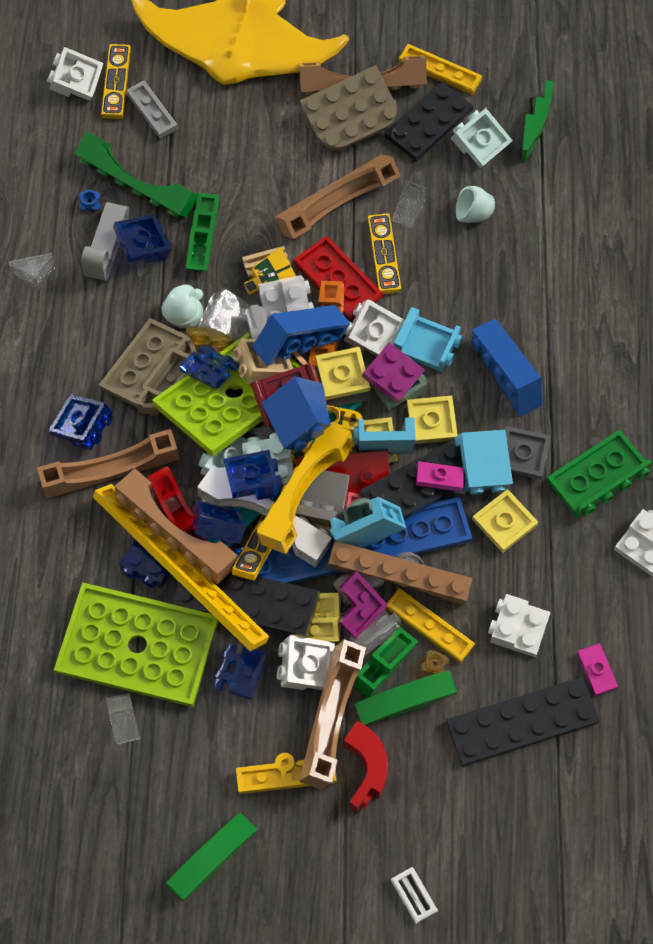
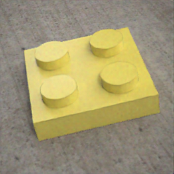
(342, 373)
(433, 419)
(505, 520)

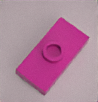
(439, 476)
(597, 669)

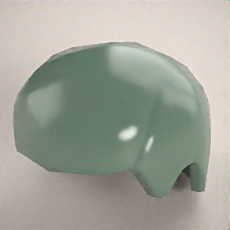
(357, 510)

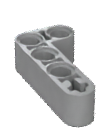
(99, 258)

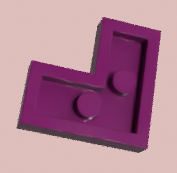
(366, 605)

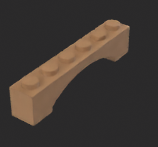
(408, 72)
(369, 176)
(67, 477)
(211, 558)
(373, 564)
(321, 751)

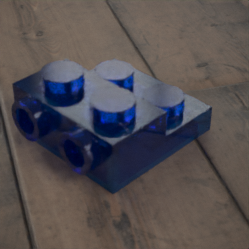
(143, 239)
(82, 421)
(253, 475)
(218, 522)
(141, 564)

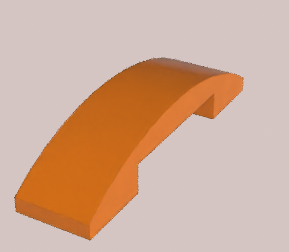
(330, 294)

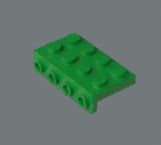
(599, 474)

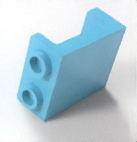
(427, 341)
(394, 441)
(485, 461)
(384, 521)

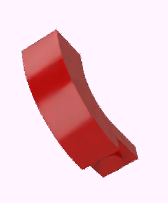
(171, 501)
(370, 750)

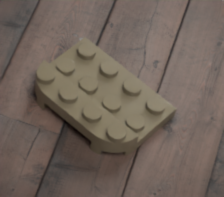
(350, 110)
(148, 366)

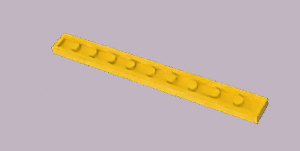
(189, 576)

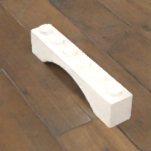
(309, 544)

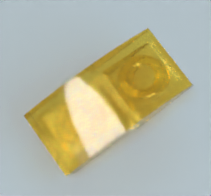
(204, 336)

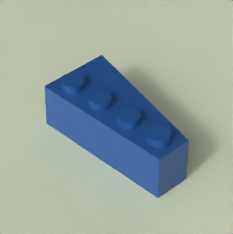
(299, 332)
(509, 367)

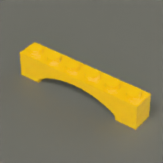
(278, 527)

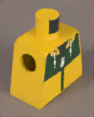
(269, 269)

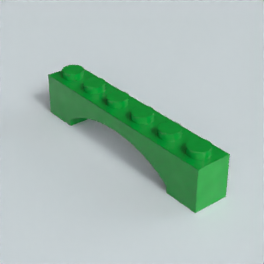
(97, 152)

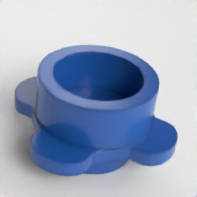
(89, 195)

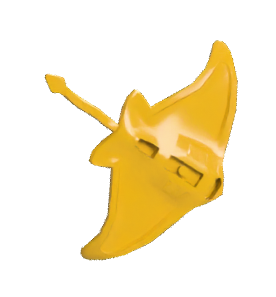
(236, 38)

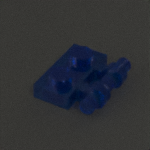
(205, 370)
(246, 674)

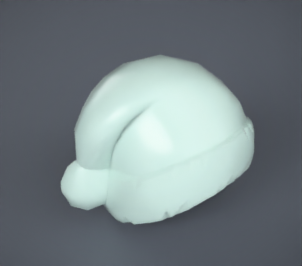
(474, 205)
(183, 307)

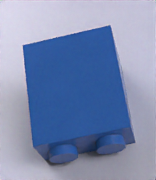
(298, 412)

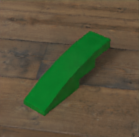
(535, 122)
(202, 232)
(406, 697)
(211, 857)

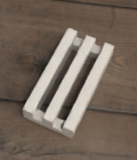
(424, 914)

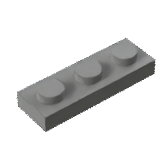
(152, 109)

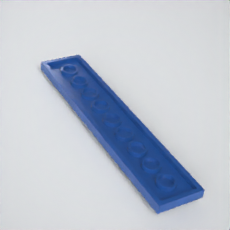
(426, 531)

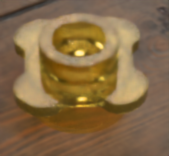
(433, 656)

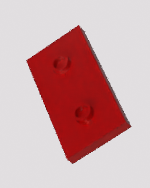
(328, 263)
(362, 468)

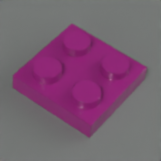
(393, 373)

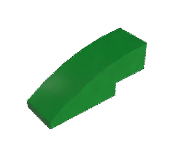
(384, 662)

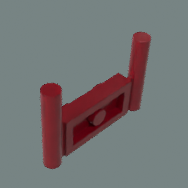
(266, 387)

